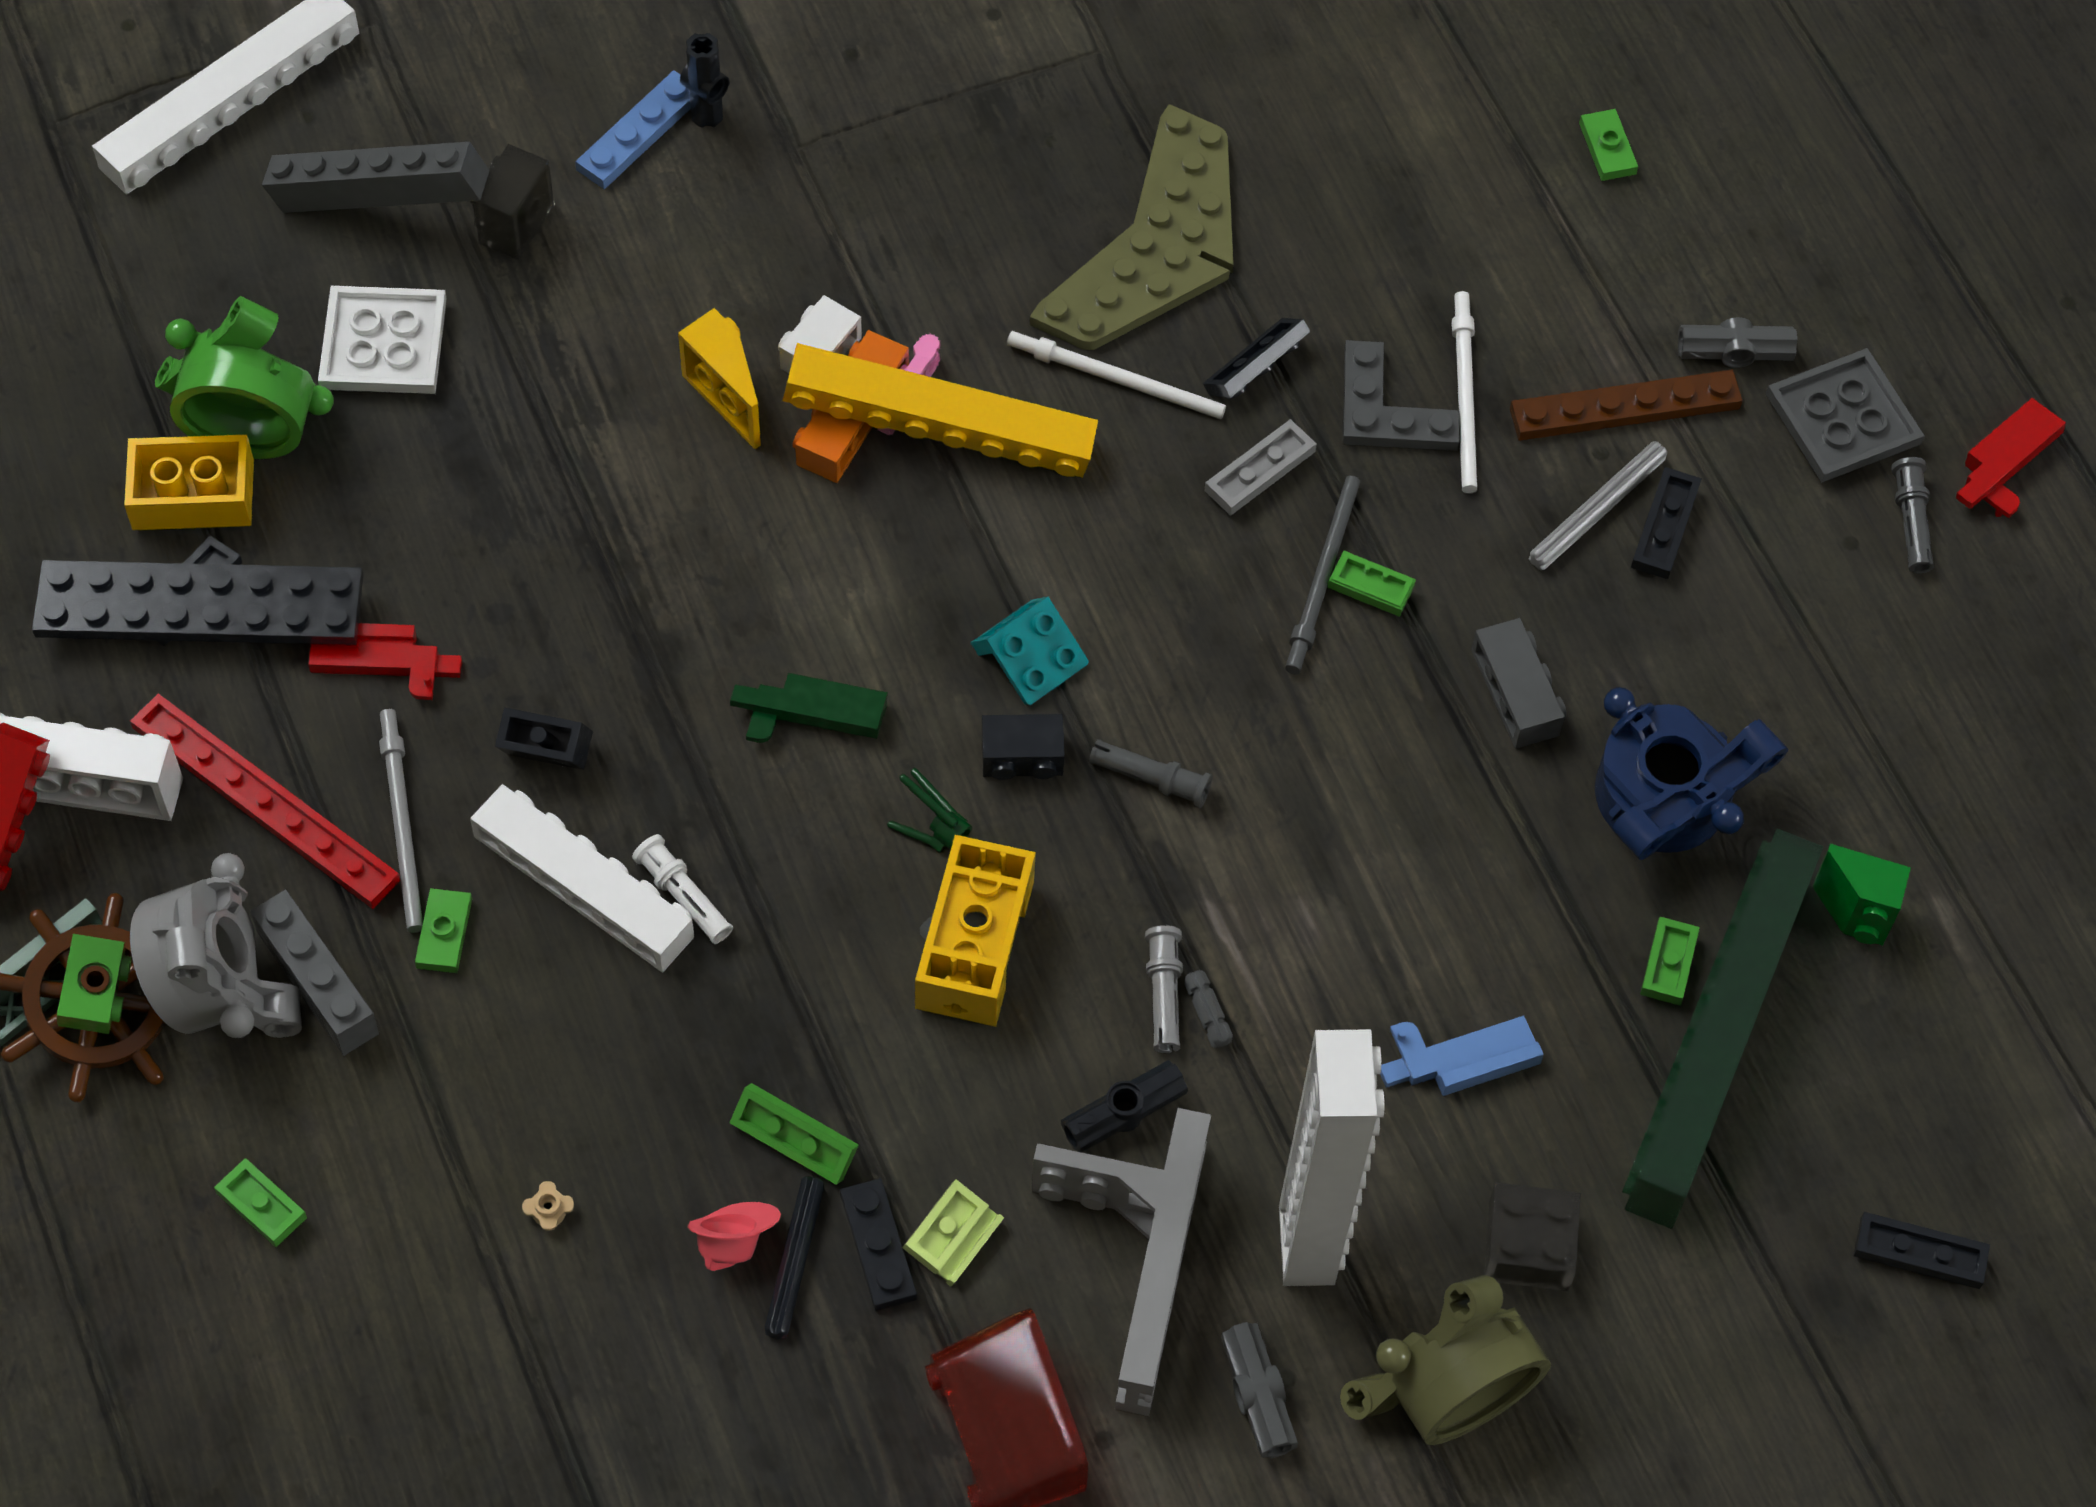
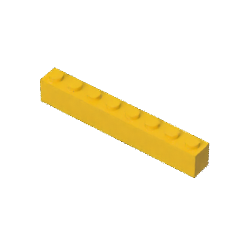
(940, 411)

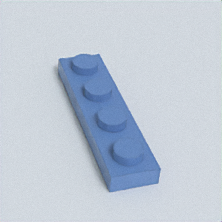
(635, 132)

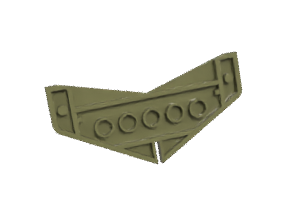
(1170, 251)

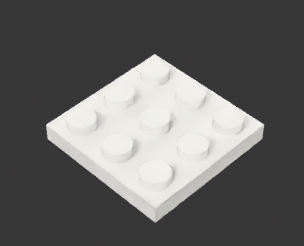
(382, 339)

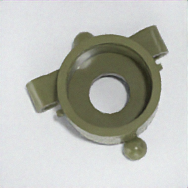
(1457, 1373)

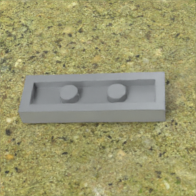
(1260, 467)

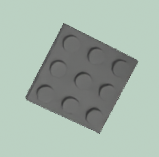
(1844, 415)

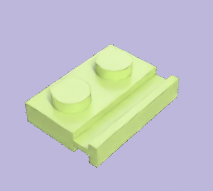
(953, 1232)

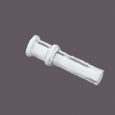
(667, 875)

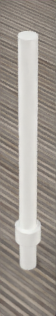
(1463, 330)
(1046, 350)

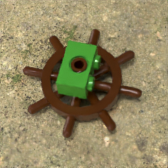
(87, 998)

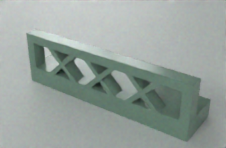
(80, 915)

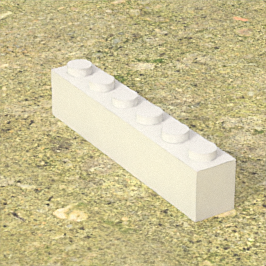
(583, 877)

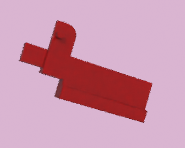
(2005, 453)
(387, 651)

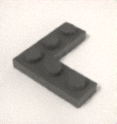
(1373, 424)

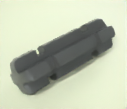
(1208, 1009)

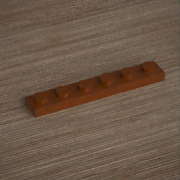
(1625, 405)

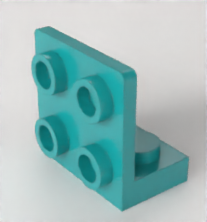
(1033, 649)

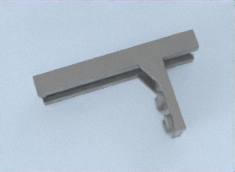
(1160, 1211)

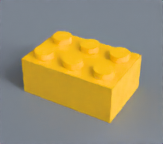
(189, 482)

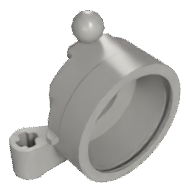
(200, 959)

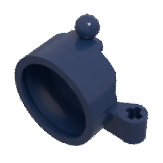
(1675, 817)

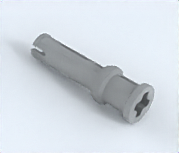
(1164, 970)

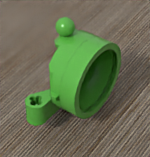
(236, 386)

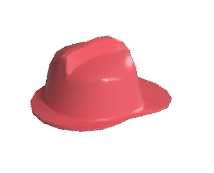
(732, 1232)

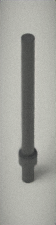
(1304, 633)

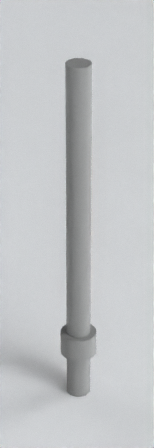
(393, 751)

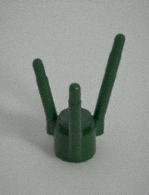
(944, 825)

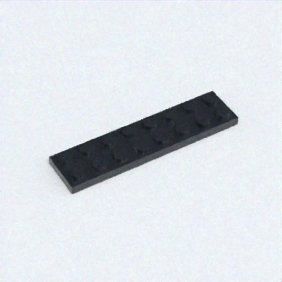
(198, 602)

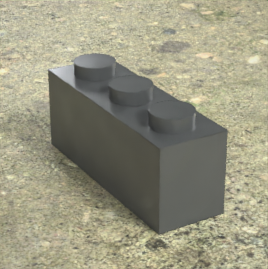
(1518, 683)

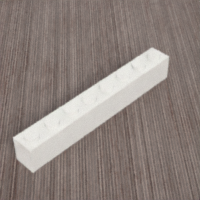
(224, 91)

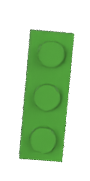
(794, 1133)

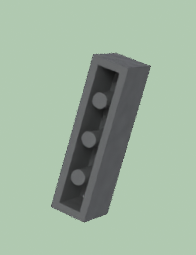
(314, 972)

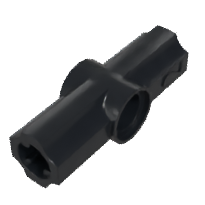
(704, 80)
(1102, 1119)

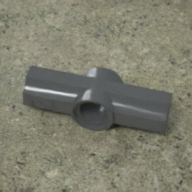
(1737, 342)
(1259, 1390)

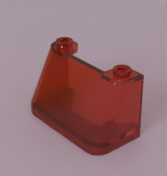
(1011, 1415)

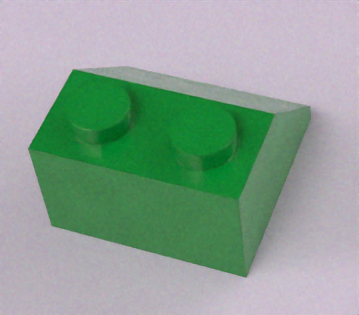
(1861, 892)

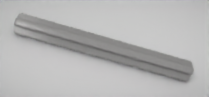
(1597, 505)

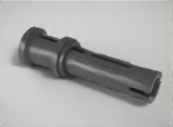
(1913, 498)
(1168, 777)

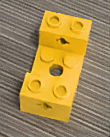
(967, 965)

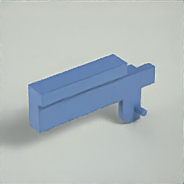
(1462, 1060)

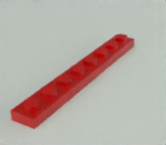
(268, 802)

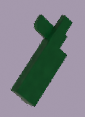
(813, 704)

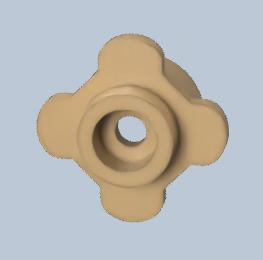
(548, 1218)

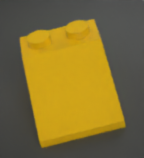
(719, 371)

